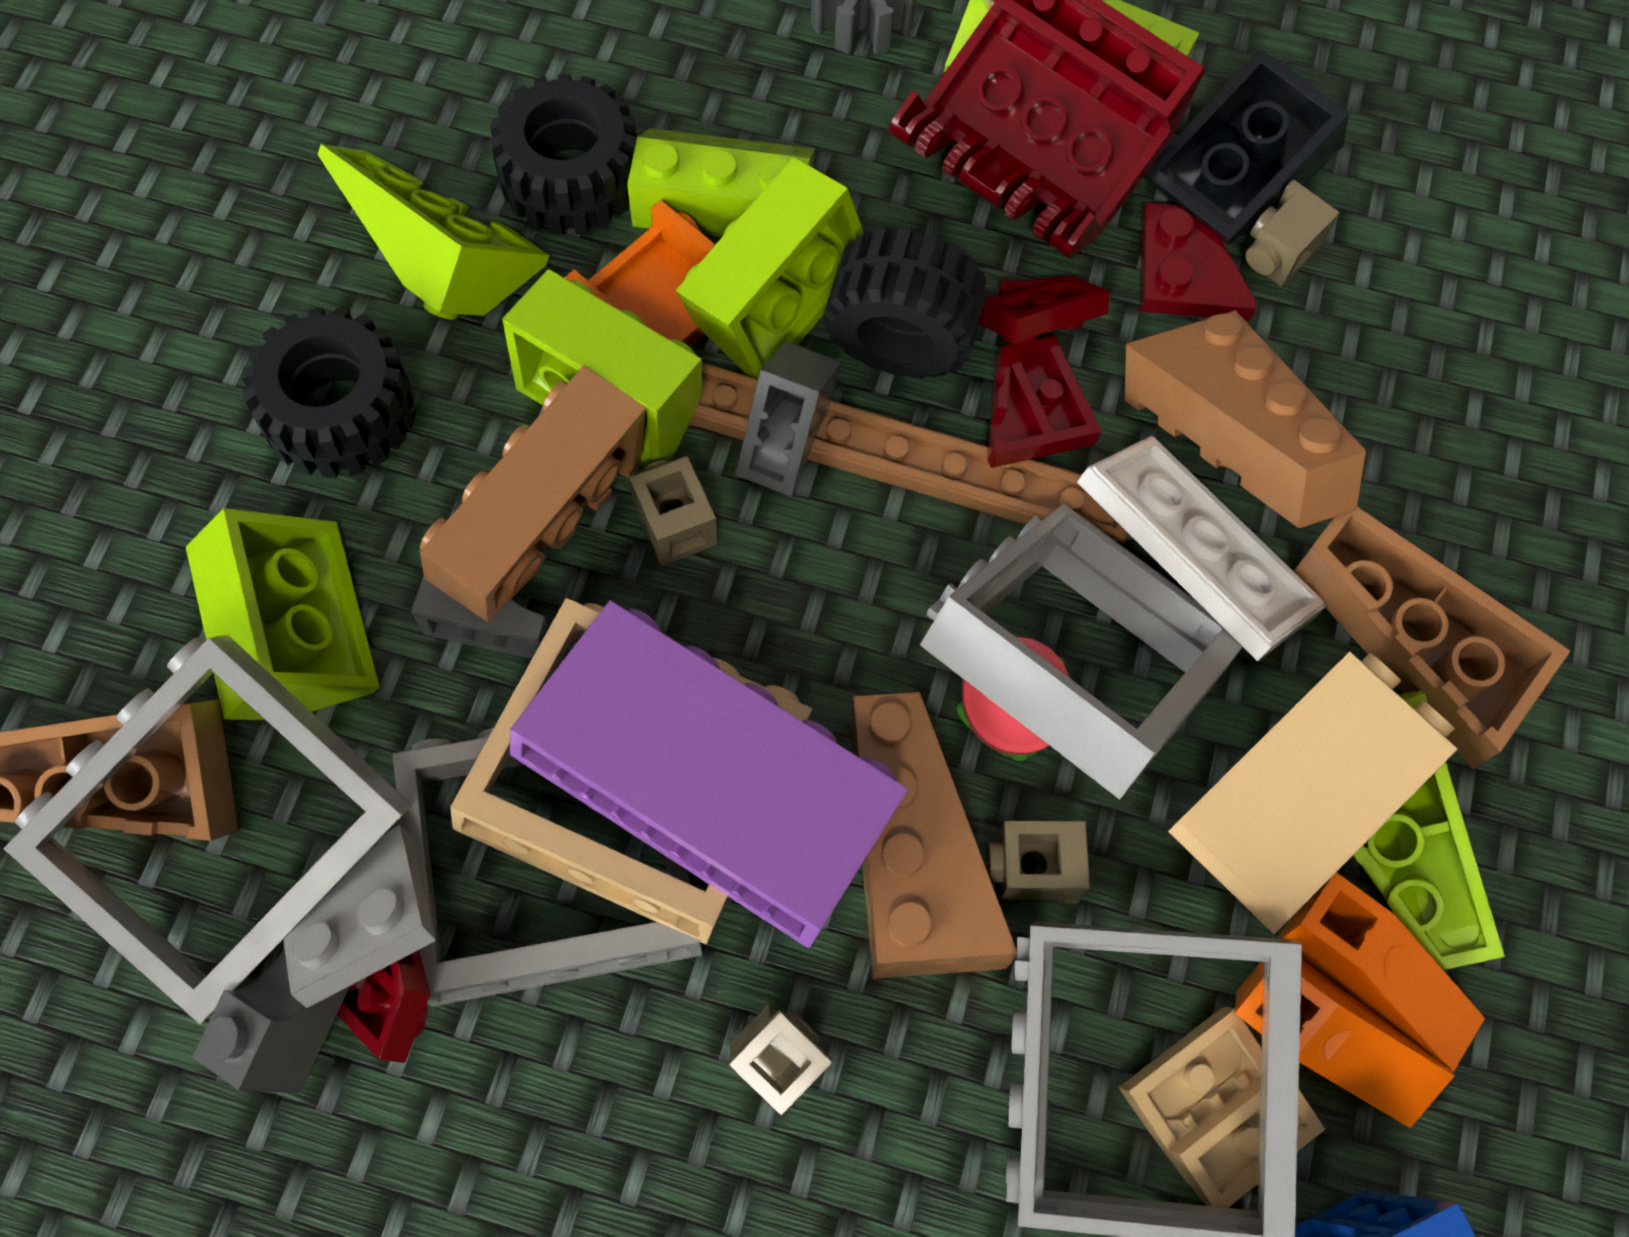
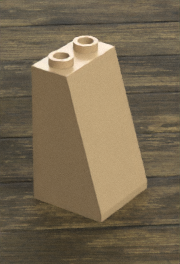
(1315, 789)

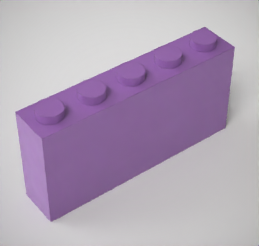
(707, 770)

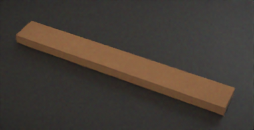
(913, 458)

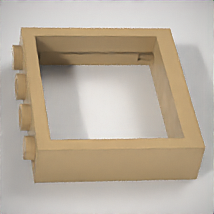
(560, 849)

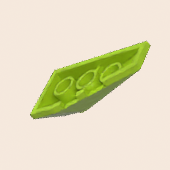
(429, 240)
(1431, 874)

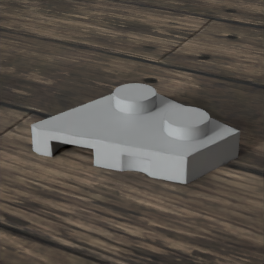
(361, 923)

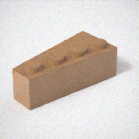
(1247, 415)
(535, 493)
(1433, 631)
(167, 787)
(925, 875)

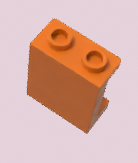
(650, 272)

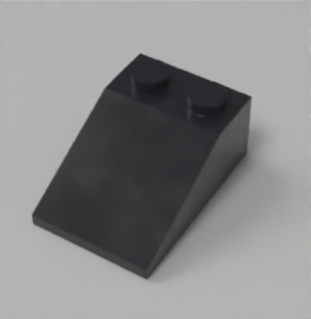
(1249, 147)

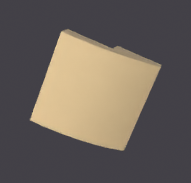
(1205, 1107)

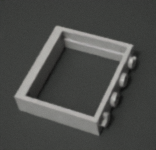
(1040, 693)
(98, 762)
(527, 965)
(1278, 1104)

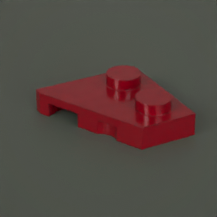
(1187, 267)
(1041, 306)
(1037, 405)
(389, 1008)

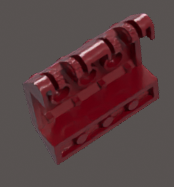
(1054, 112)

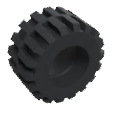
(556, 119)
(906, 303)
(319, 352)

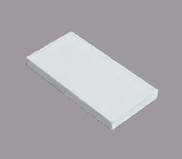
(1203, 545)

